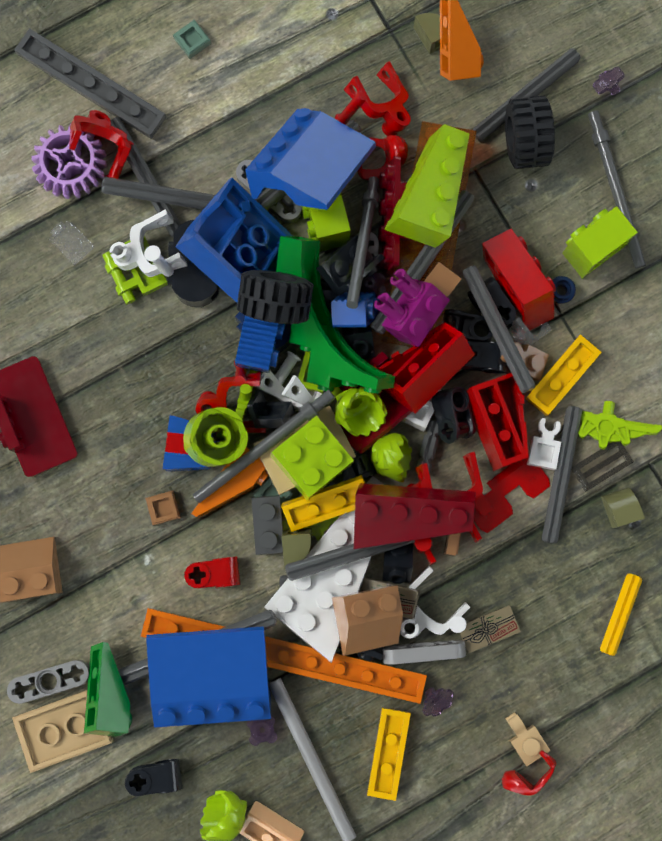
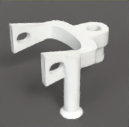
(133, 254)
(285, 394)
(421, 621)

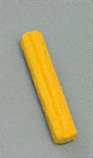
(621, 614)

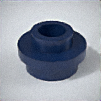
(569, 286)

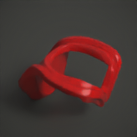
(392, 146)
(517, 783)

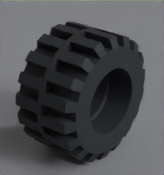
(529, 132)
(275, 297)

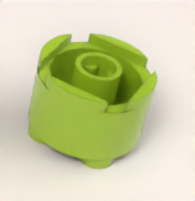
(229, 430)

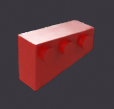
(521, 277)
(427, 368)
(500, 420)

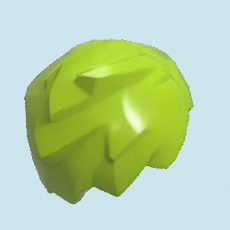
(360, 411)
(392, 456)
(223, 816)

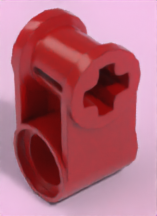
(219, 573)

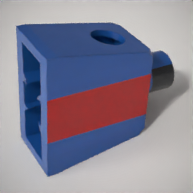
(175, 456)

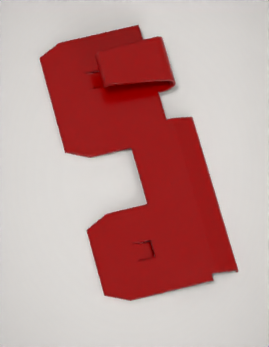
(493, 507)

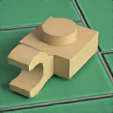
(527, 741)

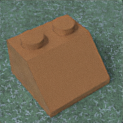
(29, 570)
(368, 619)

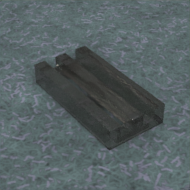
(581, 477)

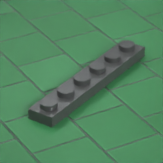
(90, 83)

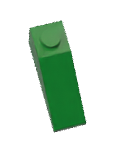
(107, 699)

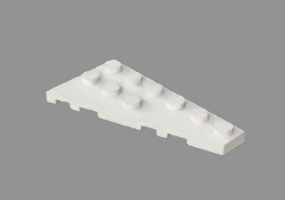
(307, 602)

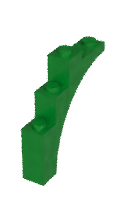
(331, 358)

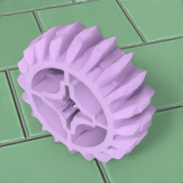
(63, 182)

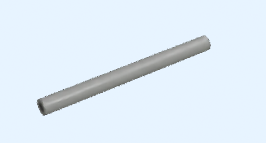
(312, 760)

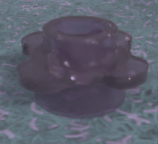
(258, 737)

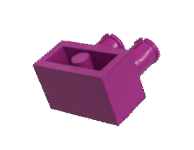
(414, 311)

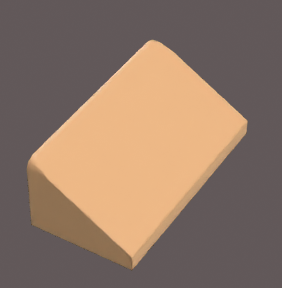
(267, 825)

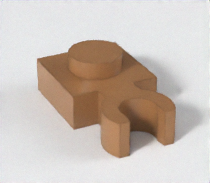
(533, 358)

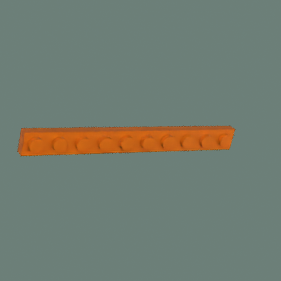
(307, 661)

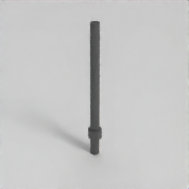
(602, 139)
(369, 202)
(307, 412)

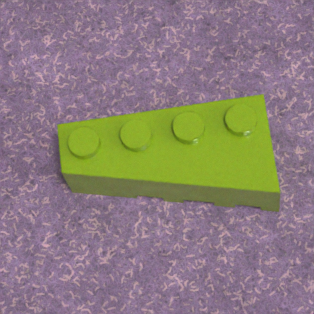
(432, 191)

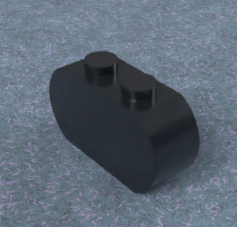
(189, 282)

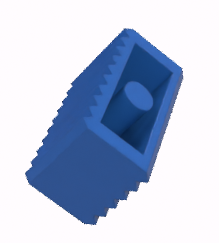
(358, 317)
(257, 345)

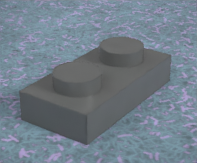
(267, 524)

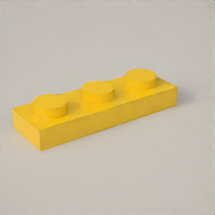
(563, 375)
(323, 505)
(388, 754)

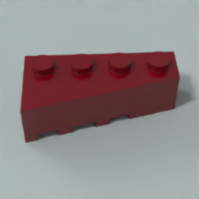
(409, 513)

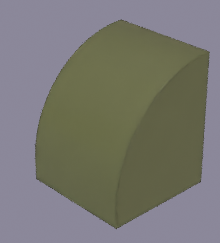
(428, 29)
(622, 507)
(296, 544)

